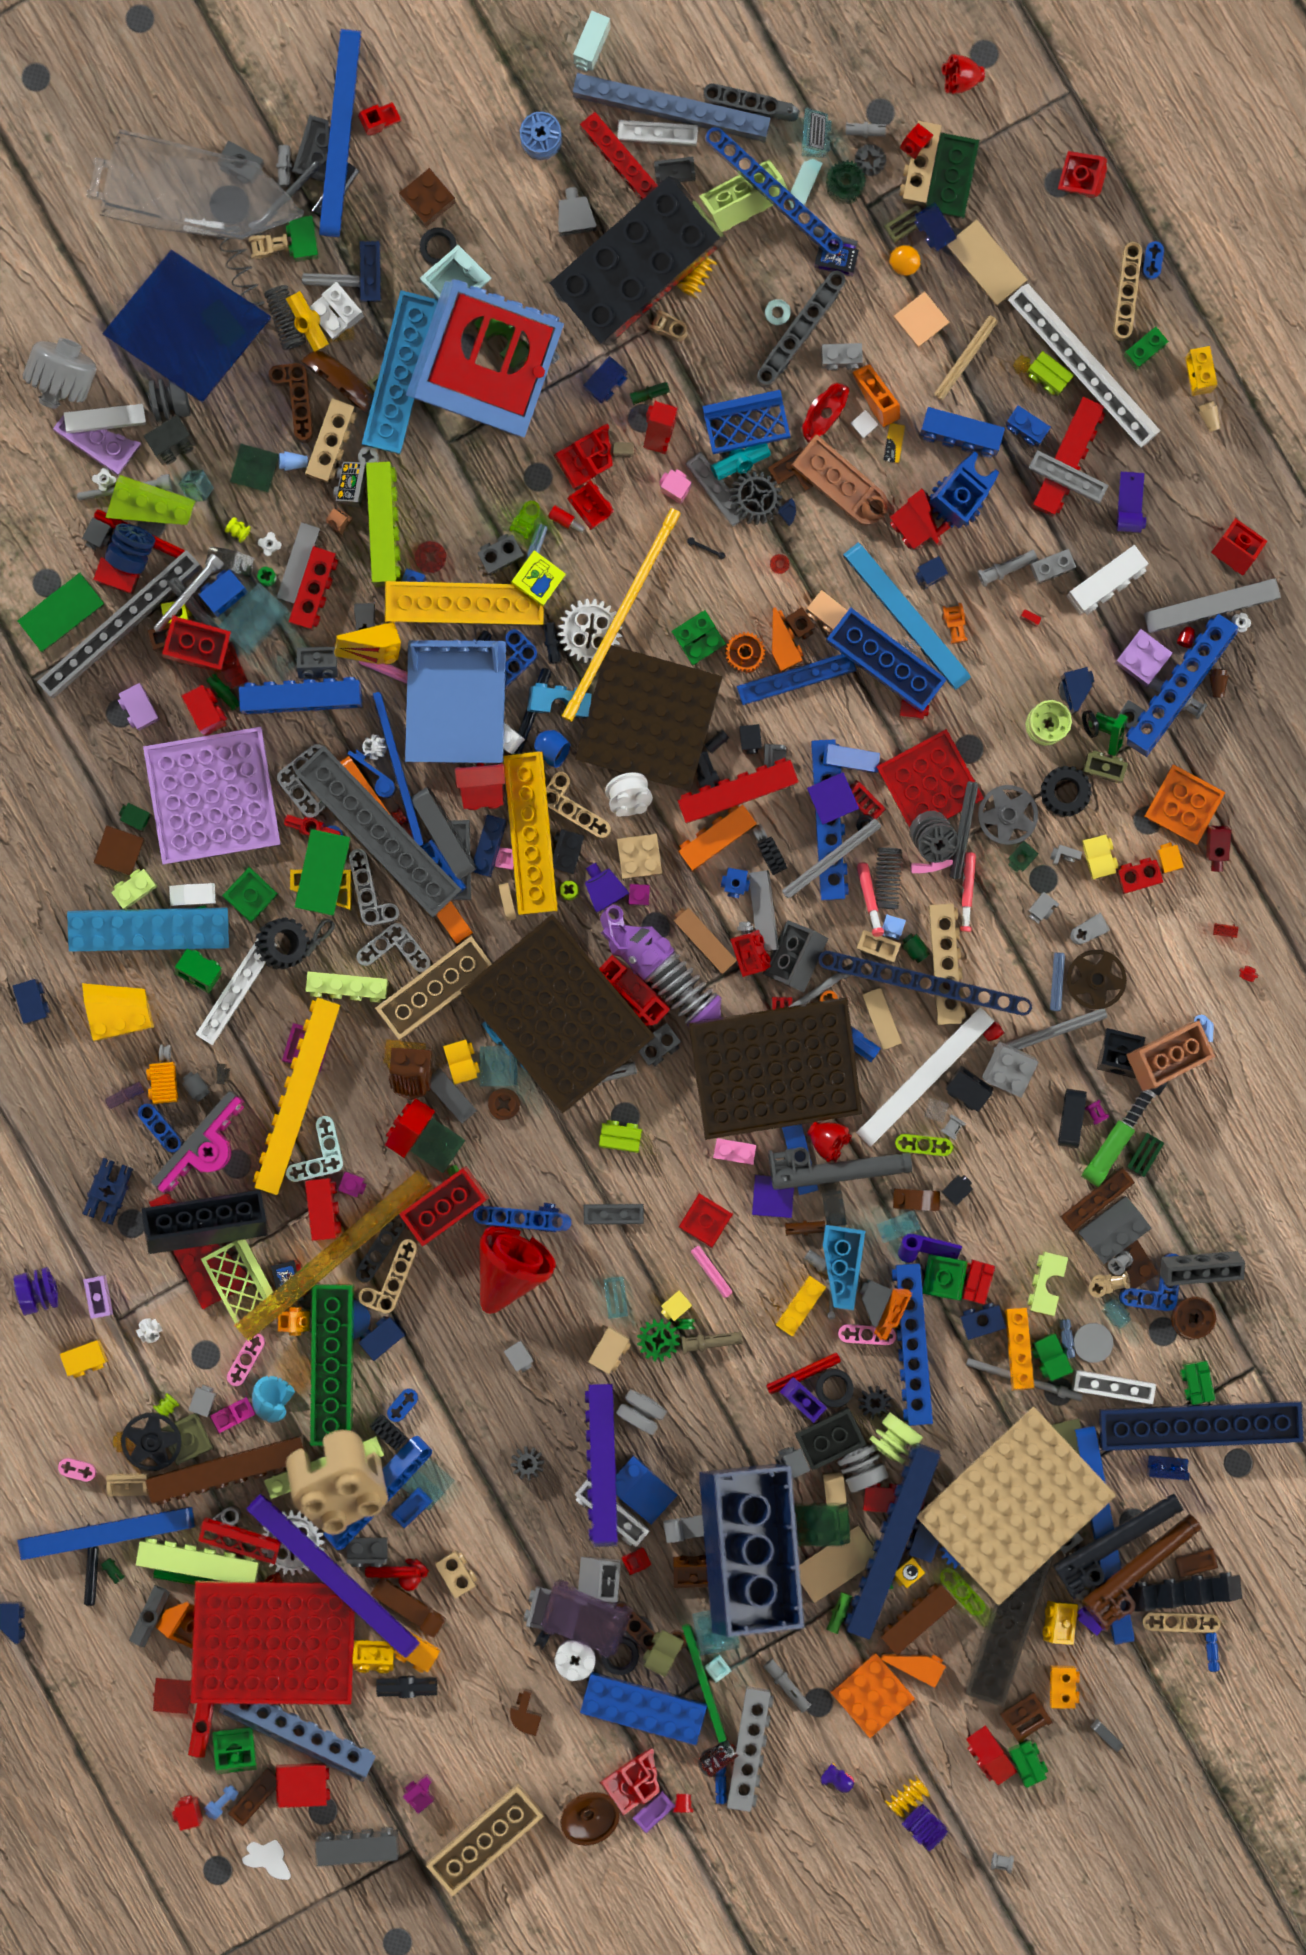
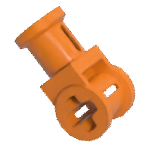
(955, 621)

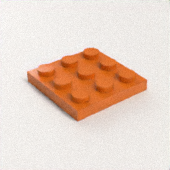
(1184, 804)
(872, 1695)

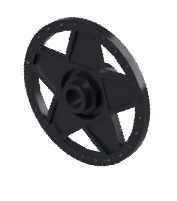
(151, 1441)

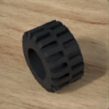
(1080, 781)
(267, 947)

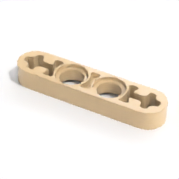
(1181, 1622)

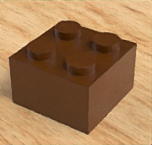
(427, 197)

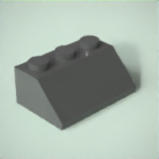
(796, 956)
(1114, 1230)

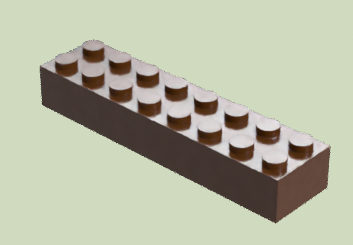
(222, 1470)

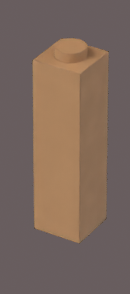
(704, 940)

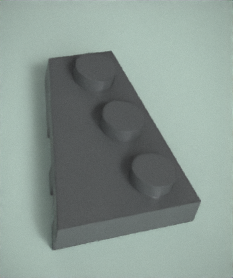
(313, 148)

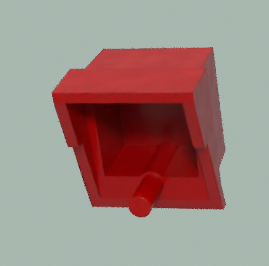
(917, 522)
(481, 785)

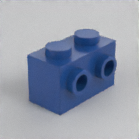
(1027, 426)

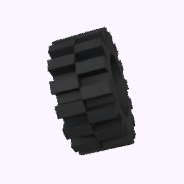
(772, 855)
(388, 1432)

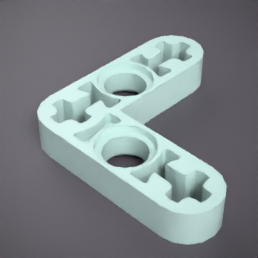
(327, 1154)

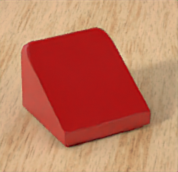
(636, 1561)

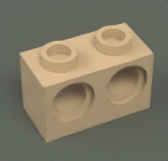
(878, 946)
(451, 1576)

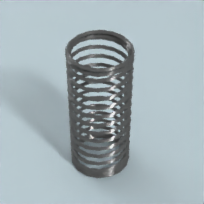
(292, 342)
(884, 904)

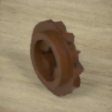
(504, 1114)

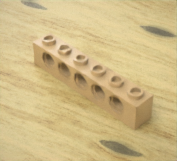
(936, 913)

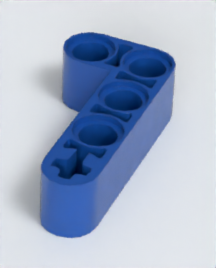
(518, 657)

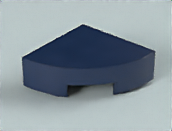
(788, 512)

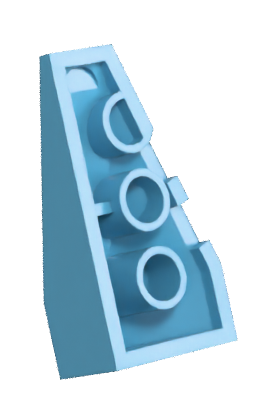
(843, 1260)

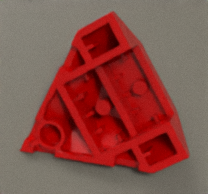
(635, 991)

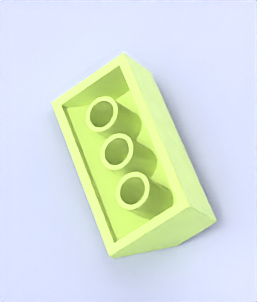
(738, 199)

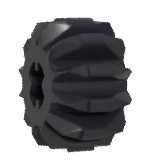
(875, 1409)

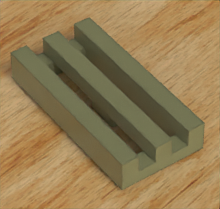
(891, 232)

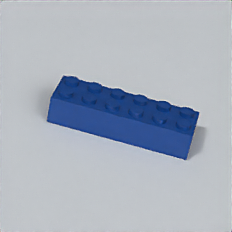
(886, 660)
(300, 697)
(643, 1708)

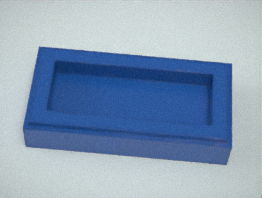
(411, 1507)

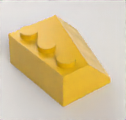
(116, 1010)

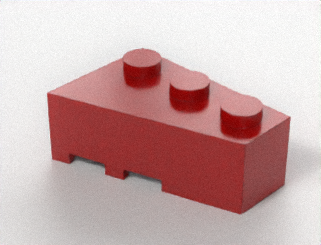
(661, 423)

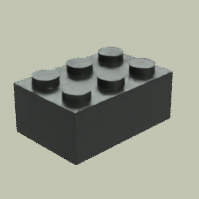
(170, 440)
(830, 1438)

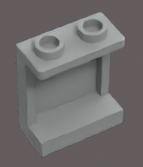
(539, 1602)

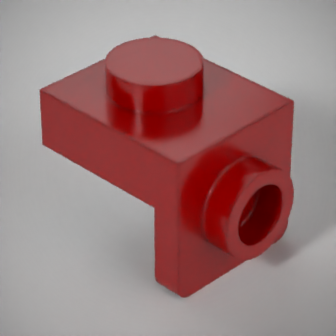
(916, 141)

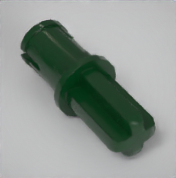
(649, 393)

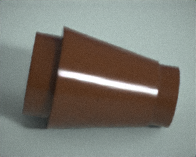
(1218, 682)

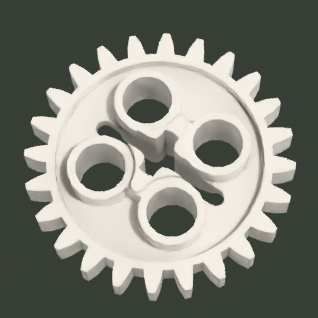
(572, 628)
(286, 1563)

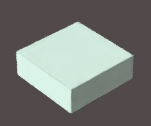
(717, 1668)

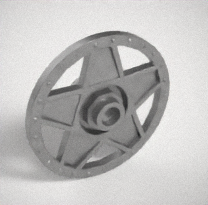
(1008, 815)

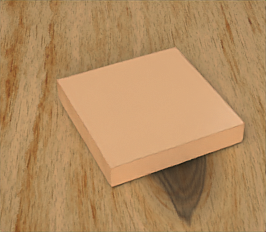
(921, 319)

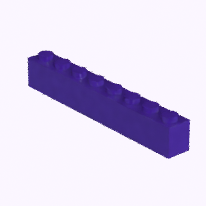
(602, 1465)

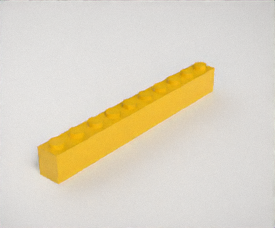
(297, 1096)

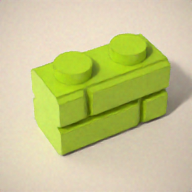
(1049, 373)
(620, 1137)

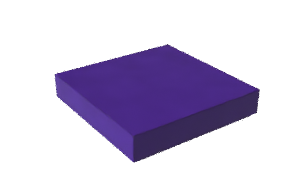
(832, 798)
(769, 1201)

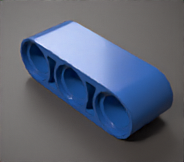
(151, 1125)

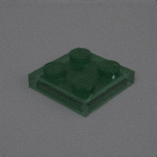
(254, 468)
(438, 1145)

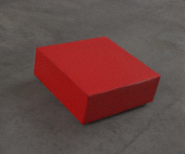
(1030, 617)

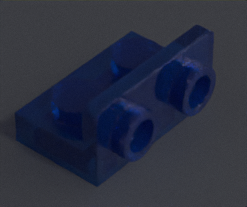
(1168, 1467)

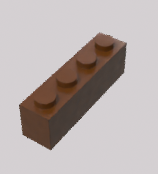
(918, 1618)

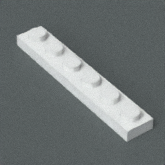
(231, 996)

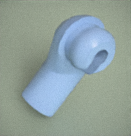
(1207, 1026)

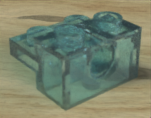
(708, 1641)

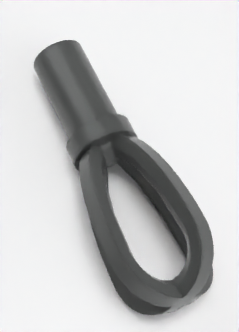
(314, 941)

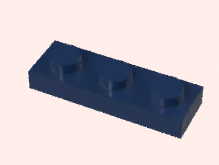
(370, 271)
(489, 845)

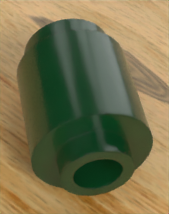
(915, 947)

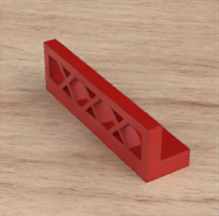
(241, 1535)

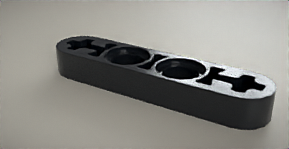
(383, 1249)

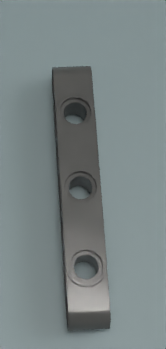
(801, 329)

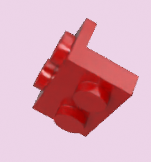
(591, 505)

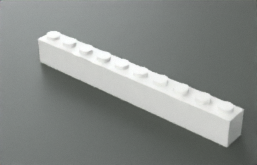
(1084, 365)

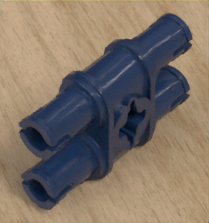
(118, 1187)

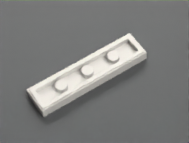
(657, 133)
(104, 418)

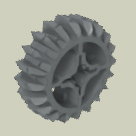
(752, 482)

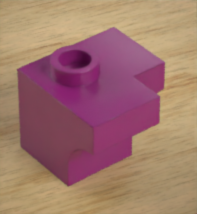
(418, 1793)

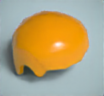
(905, 260)

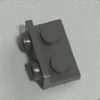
(316, 663)
(367, 1550)

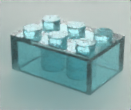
(254, 619)

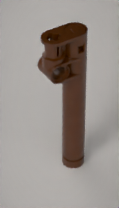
(1106, 1599)

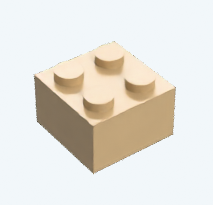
(639, 856)
(609, 1349)

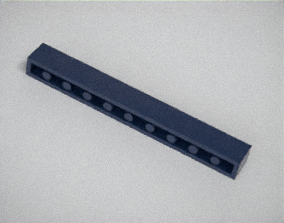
(892, 1541)

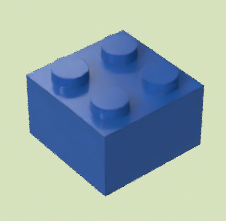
(222, 592)

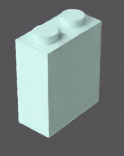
(591, 41)

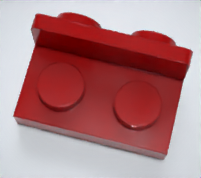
(750, 953)

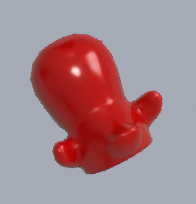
(411, 1584)

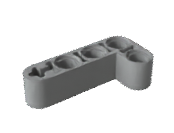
(361, 888)
(683, 1528)

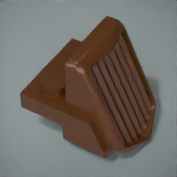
(410, 1072)

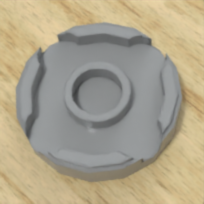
(1093, 1342)

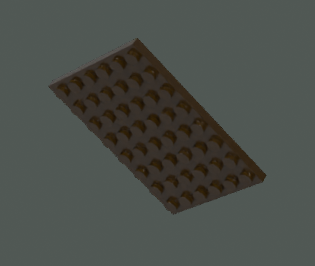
(557, 1013)
(775, 1068)

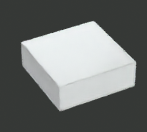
(864, 424)

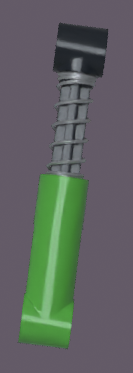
(1118, 1138)

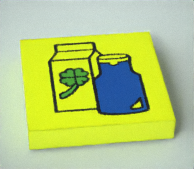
(538, 578)

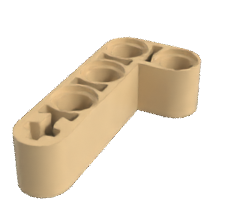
(578, 810)
(393, 1274)

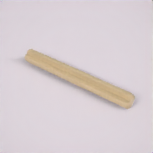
(965, 358)

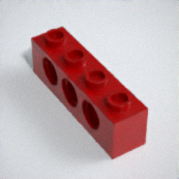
(317, 558)

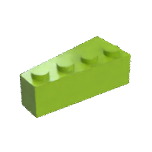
(148, 503)

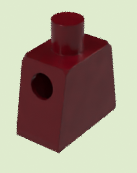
(1218, 837)

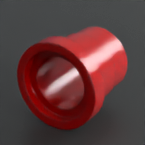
(683, 1803)

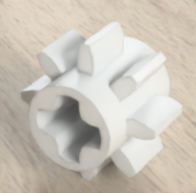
(374, 747)
(149, 1330)

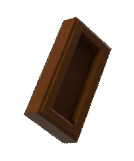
(1196, 1563)

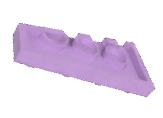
(103, 446)

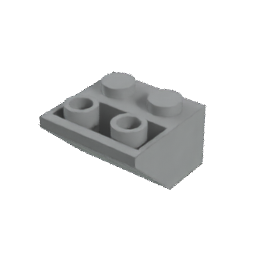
(600, 1578)

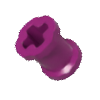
(1090, 1108)

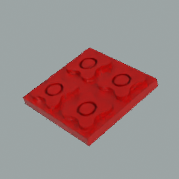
(928, 778)

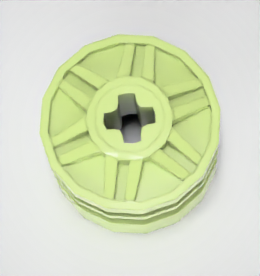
(1059, 723)
(895, 1438)

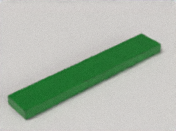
(704, 1682)

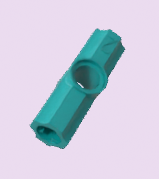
(740, 461)

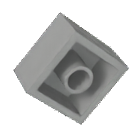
(1010, 1069)

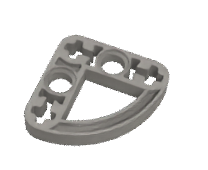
(296, 783)

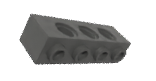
(1202, 1268)

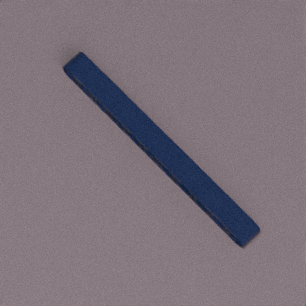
(917, 977)

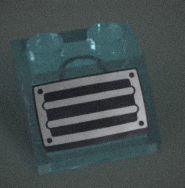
(815, 133)

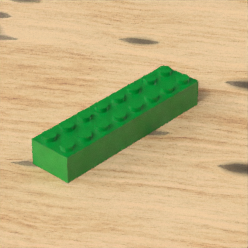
(331, 1360)

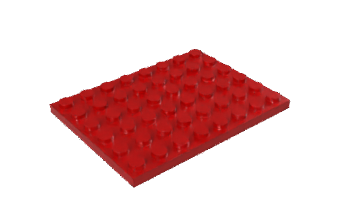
(271, 1644)

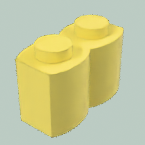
(1099, 856)

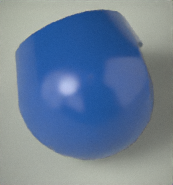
(550, 744)

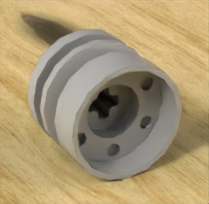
(863, 1468)

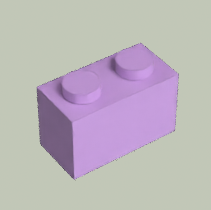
(138, 706)
(98, 1296)

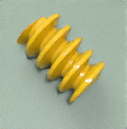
(691, 282)
(908, 1797)

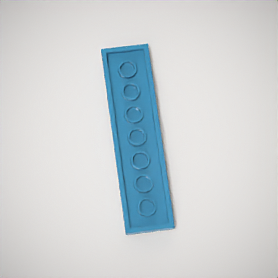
(390, 405)
(148, 929)

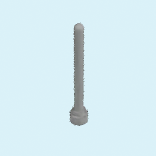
(162, 482)
(213, 564)

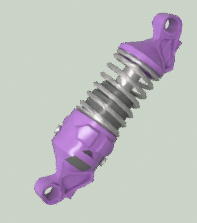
(657, 962)

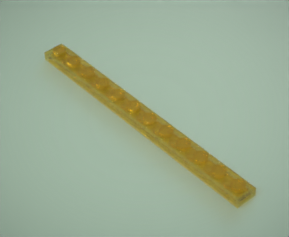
(333, 1255)

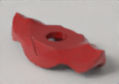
(834, 399)

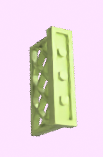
(253, 1269)

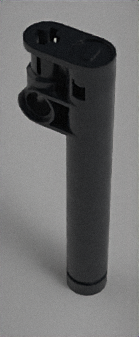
(1077, 1566)

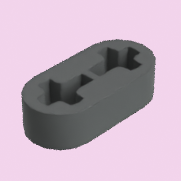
(1105, 1734)

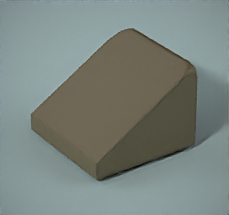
(623, 449)

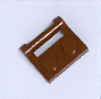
(1021, 1713)

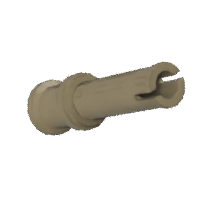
(703, 1342)

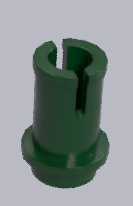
(111, 1569)

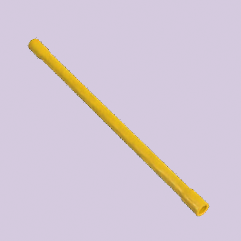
(574, 704)

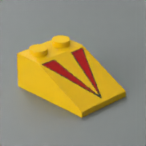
(370, 645)

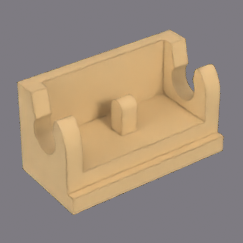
(127, 1484)

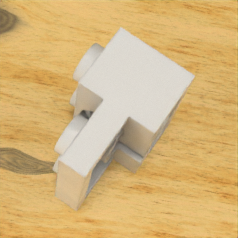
(344, 306)

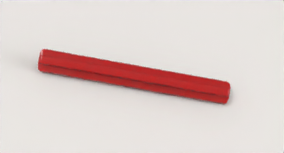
(160, 544)

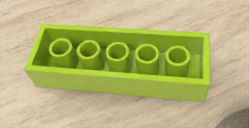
(382, 523)

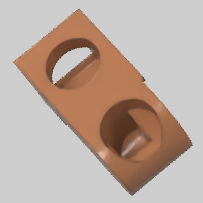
(338, 520)

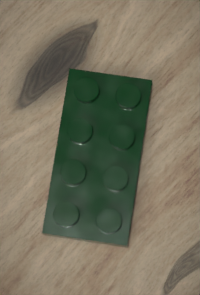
(953, 174)

